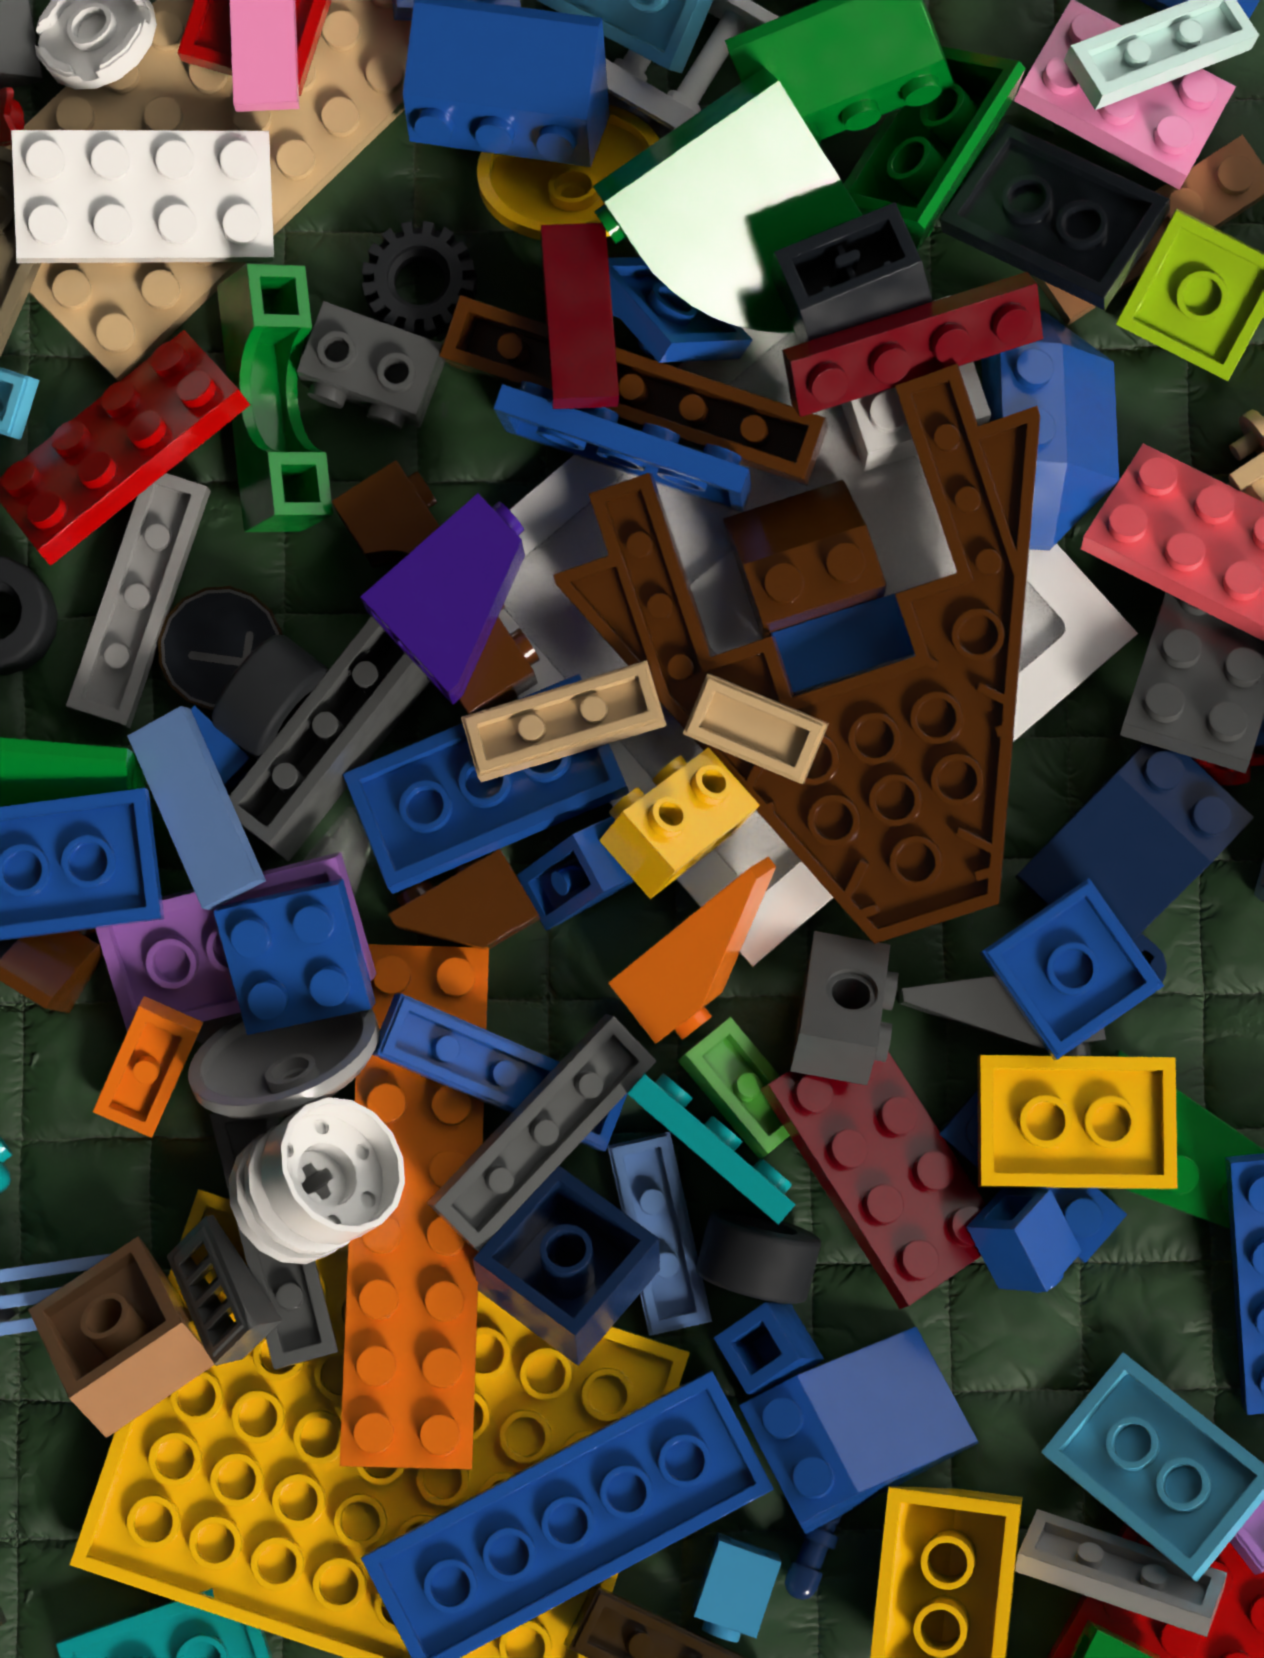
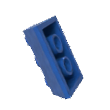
(506, 80)

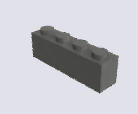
(326, 737)

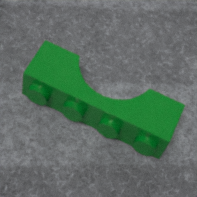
(263, 335)

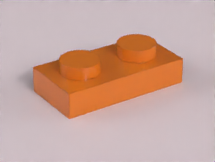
(147, 1066)

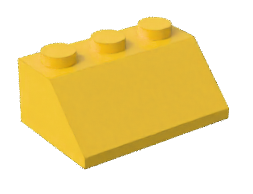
(946, 1574)

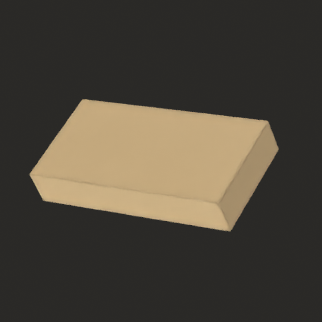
(755, 728)

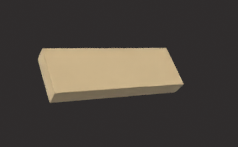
(563, 721)

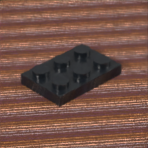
(1055, 215)

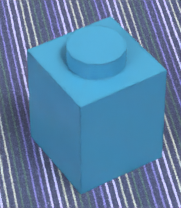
(735, 1588)

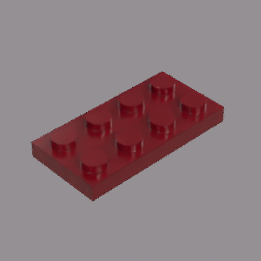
(884, 1173)

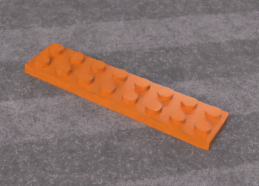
(413, 1276)

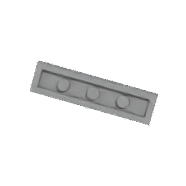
(138, 599)

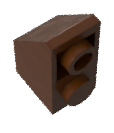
(471, 908)

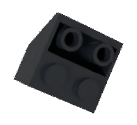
(850, 274)

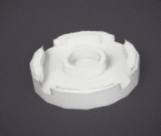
(94, 40)

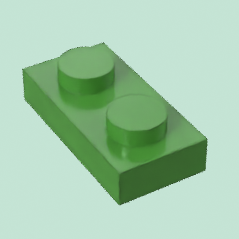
(731, 1076)

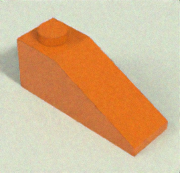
(694, 961)

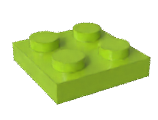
(1198, 295)

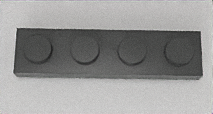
(541, 1132)
(290, 1287)

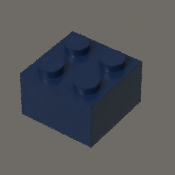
(567, 1264)

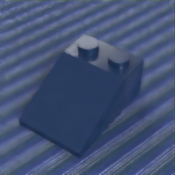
(1139, 837)

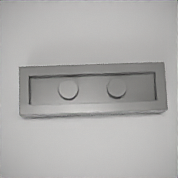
(1118, 1572)

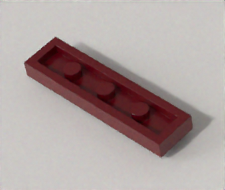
(913, 343)

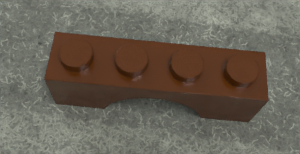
(388, 521)

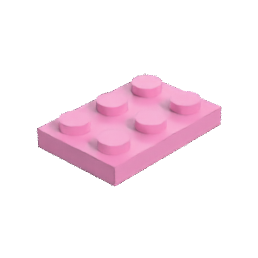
(1152, 130)

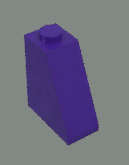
(450, 592)

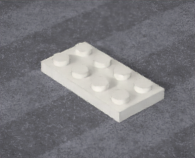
(142, 196)

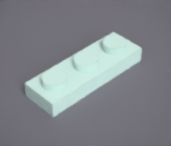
(1159, 49)

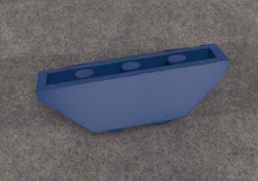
(1077, 425)

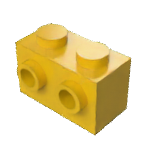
(677, 821)

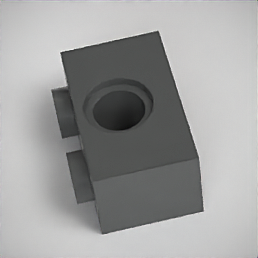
(842, 1009)

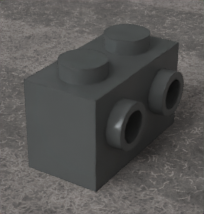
(370, 367)

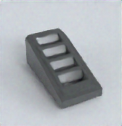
(253, 1311)

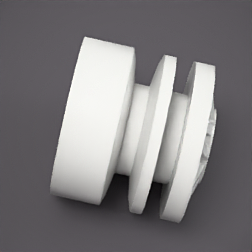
(316, 1181)

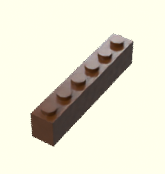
(695, 407)

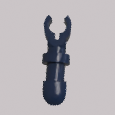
(804, 1574)

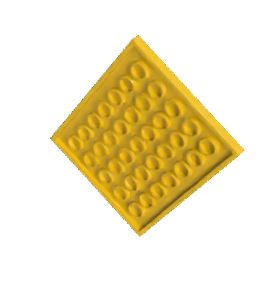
(247, 1494)

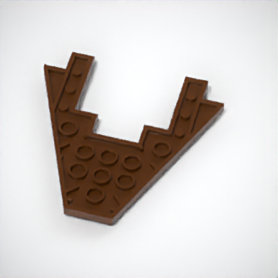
(916, 754)

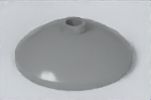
(282, 1067)

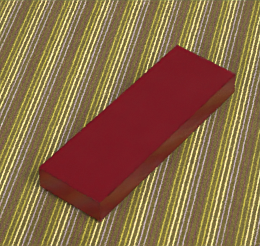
(579, 316)

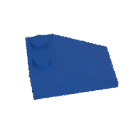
(857, 1427)

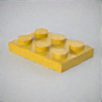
(1077, 1122)

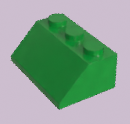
(848, 60)
(929, 148)
(58, 770)

